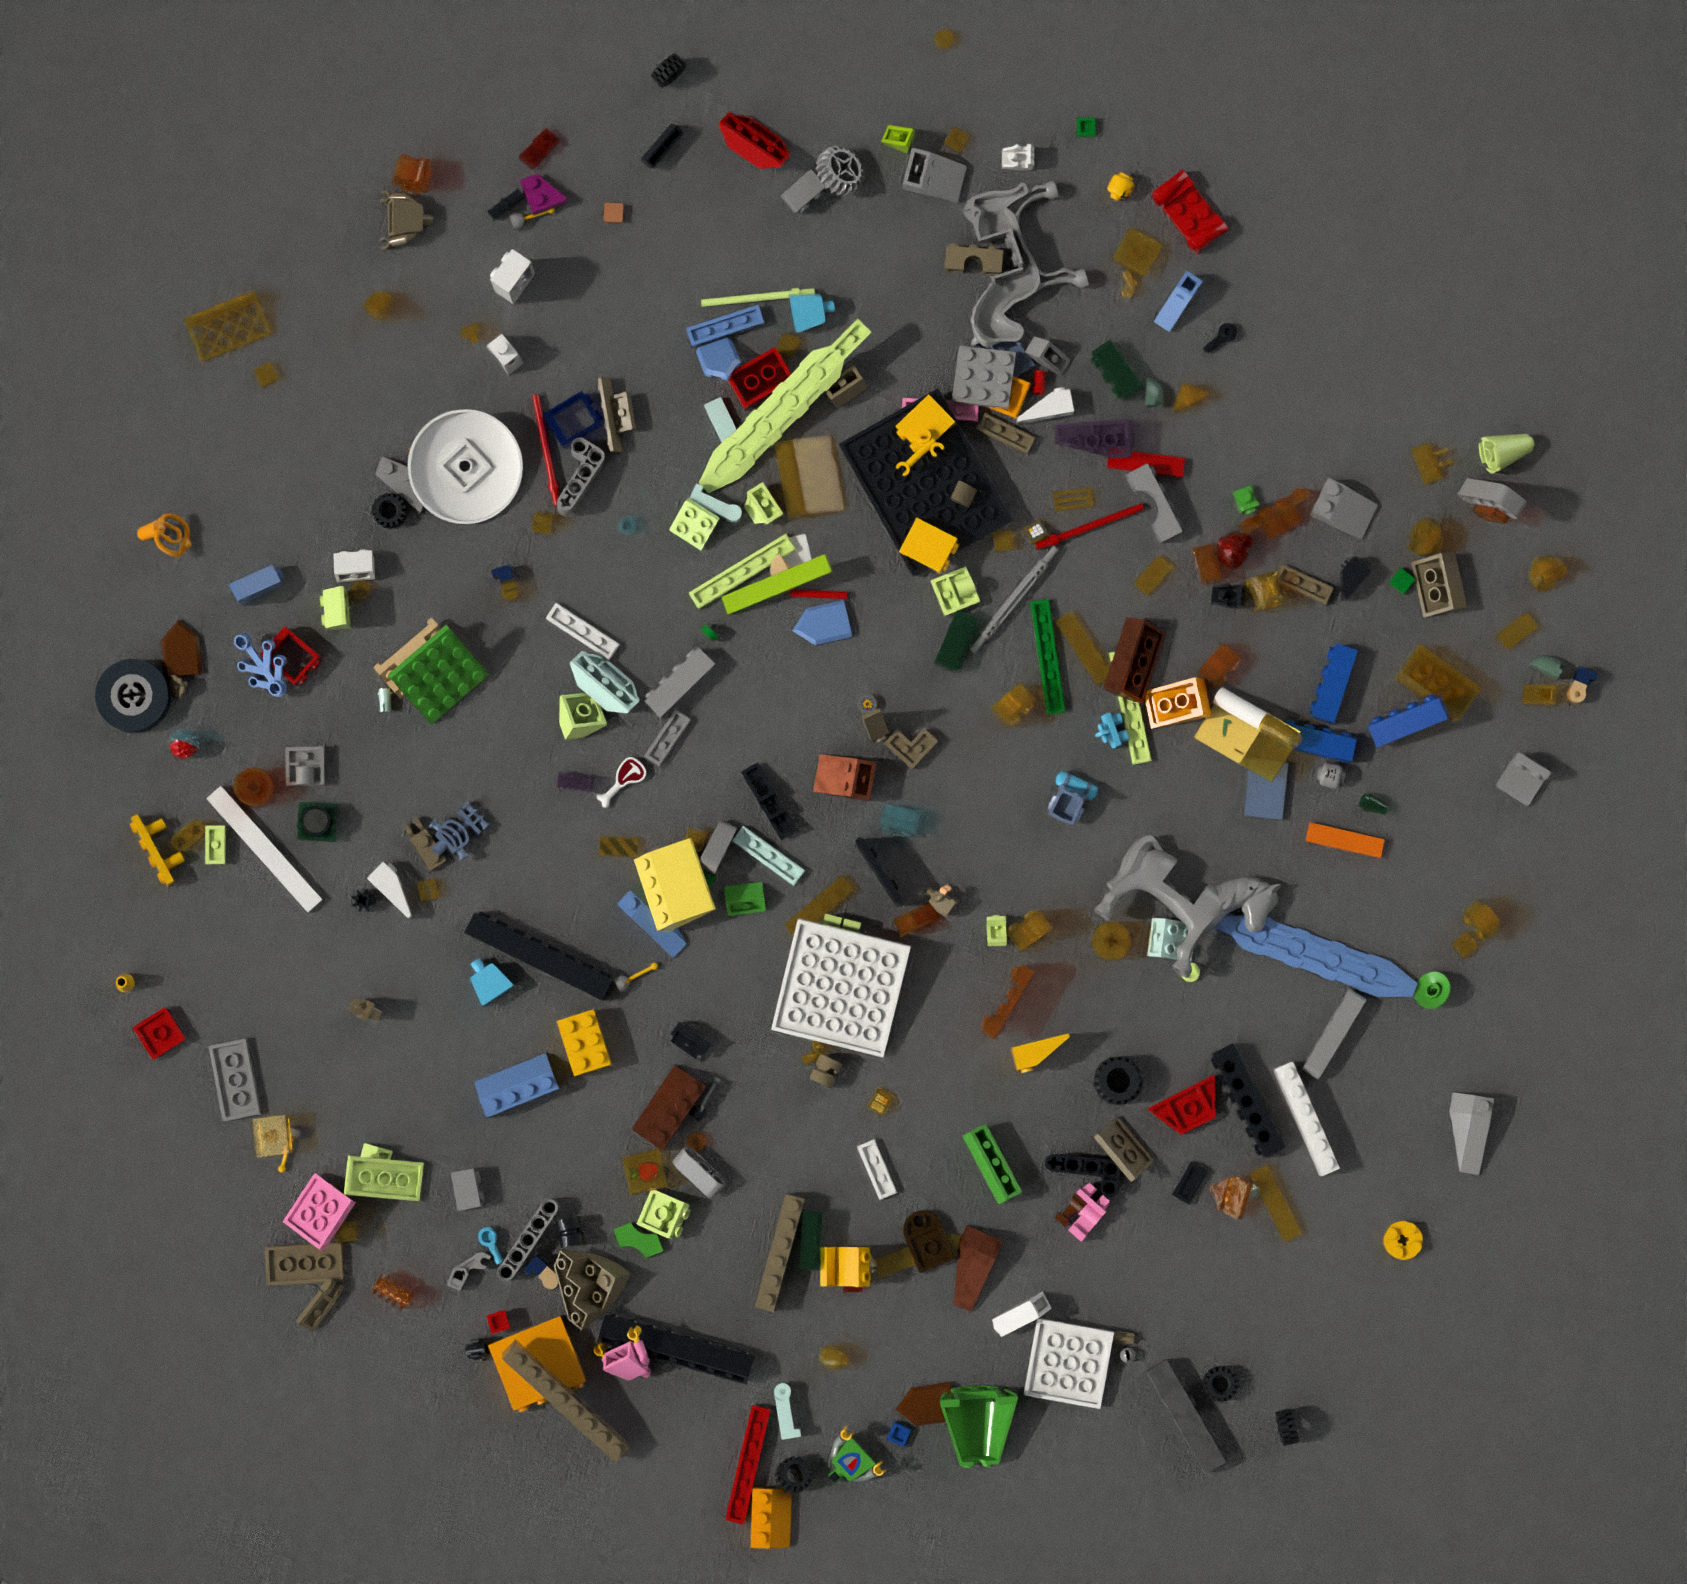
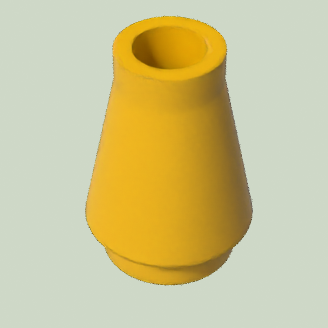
(129, 982)

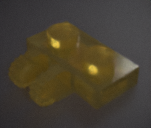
(1427, 463)

